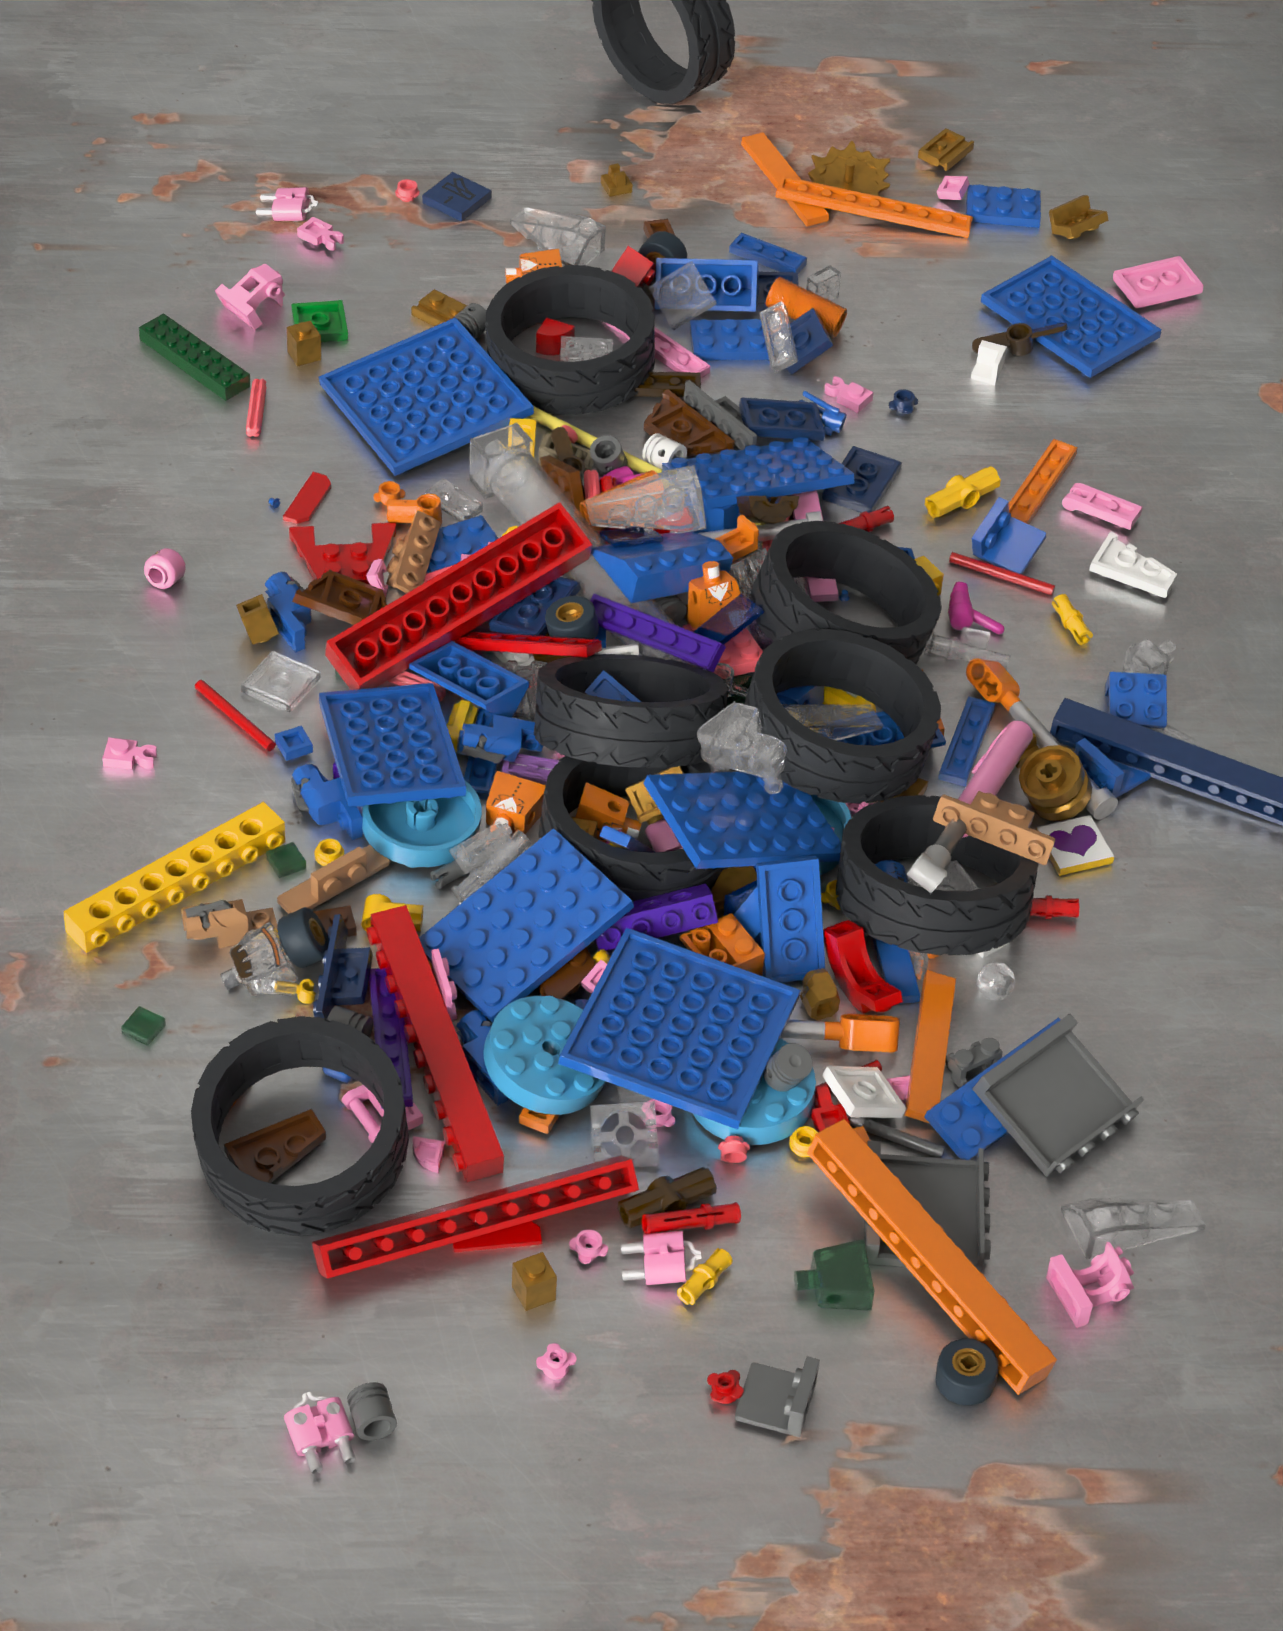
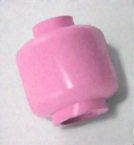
(164, 568)

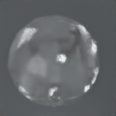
(995, 981)

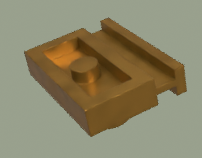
(945, 149)
(437, 308)

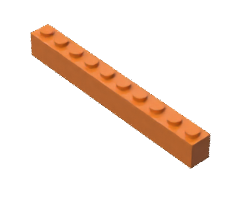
(931, 1255)

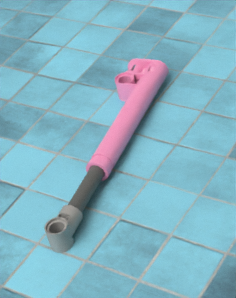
(988, 778)

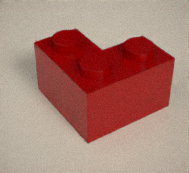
(635, 268)

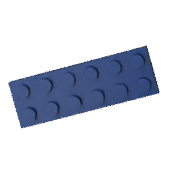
(964, 1118)

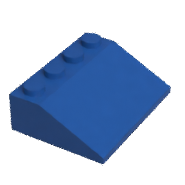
(660, 567)

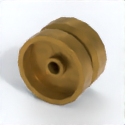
(1055, 783)

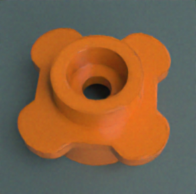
(387, 491)

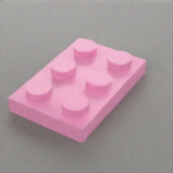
(1158, 282)

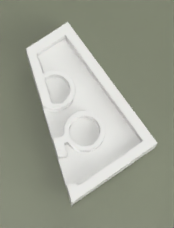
(1129, 567)

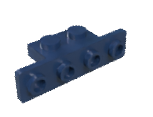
(344, 972)

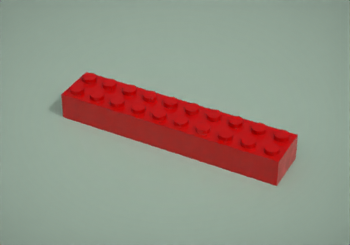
(459, 599)

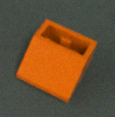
(727, 943)

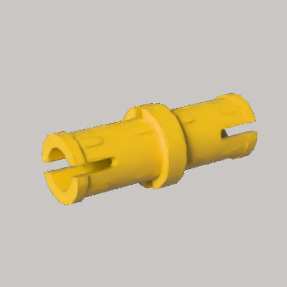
(1072, 619)
(704, 1276)

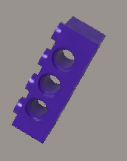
(664, 915)

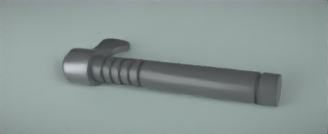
(898, 1136)

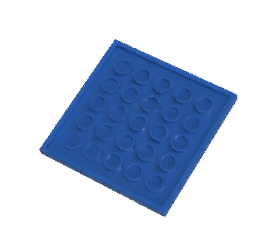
(425, 395)
(680, 1028)

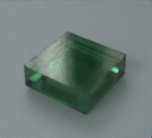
(286, 860)
(143, 1025)

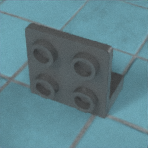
(778, 1397)

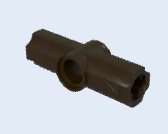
(667, 1195)

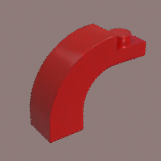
(854, 970)

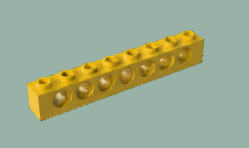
(174, 877)

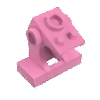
(244, 304)
(1106, 1269)

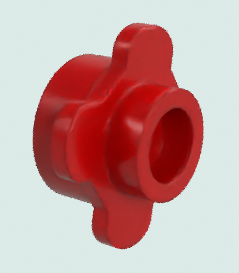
(728, 1393)

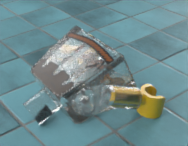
(265, 967)

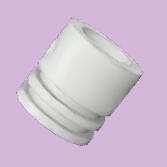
(662, 450)

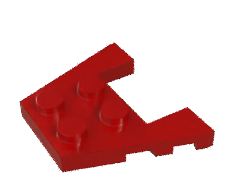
(347, 559)

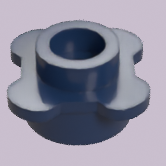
(903, 401)

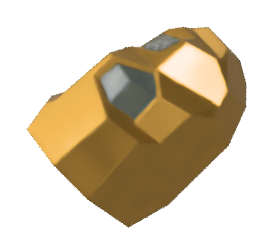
(820, 994)

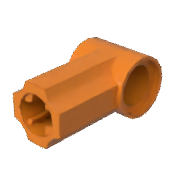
(403, 510)

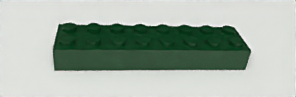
(194, 357)

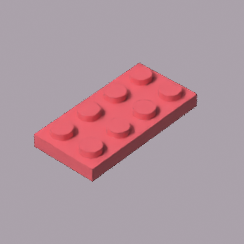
(740, 652)

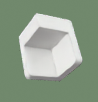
(989, 362)

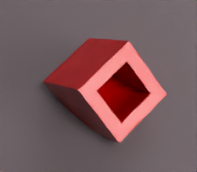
(549, 336)

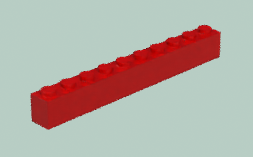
(436, 1045)
(474, 1216)

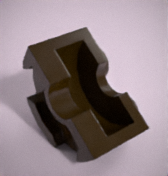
(765, 511)

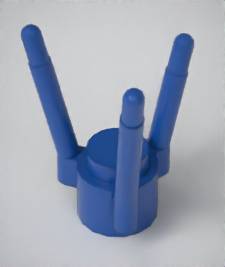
(831, 416)

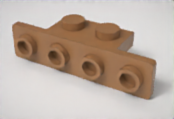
(413, 553)
(997, 824)
(333, 879)

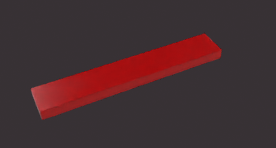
(530, 644)

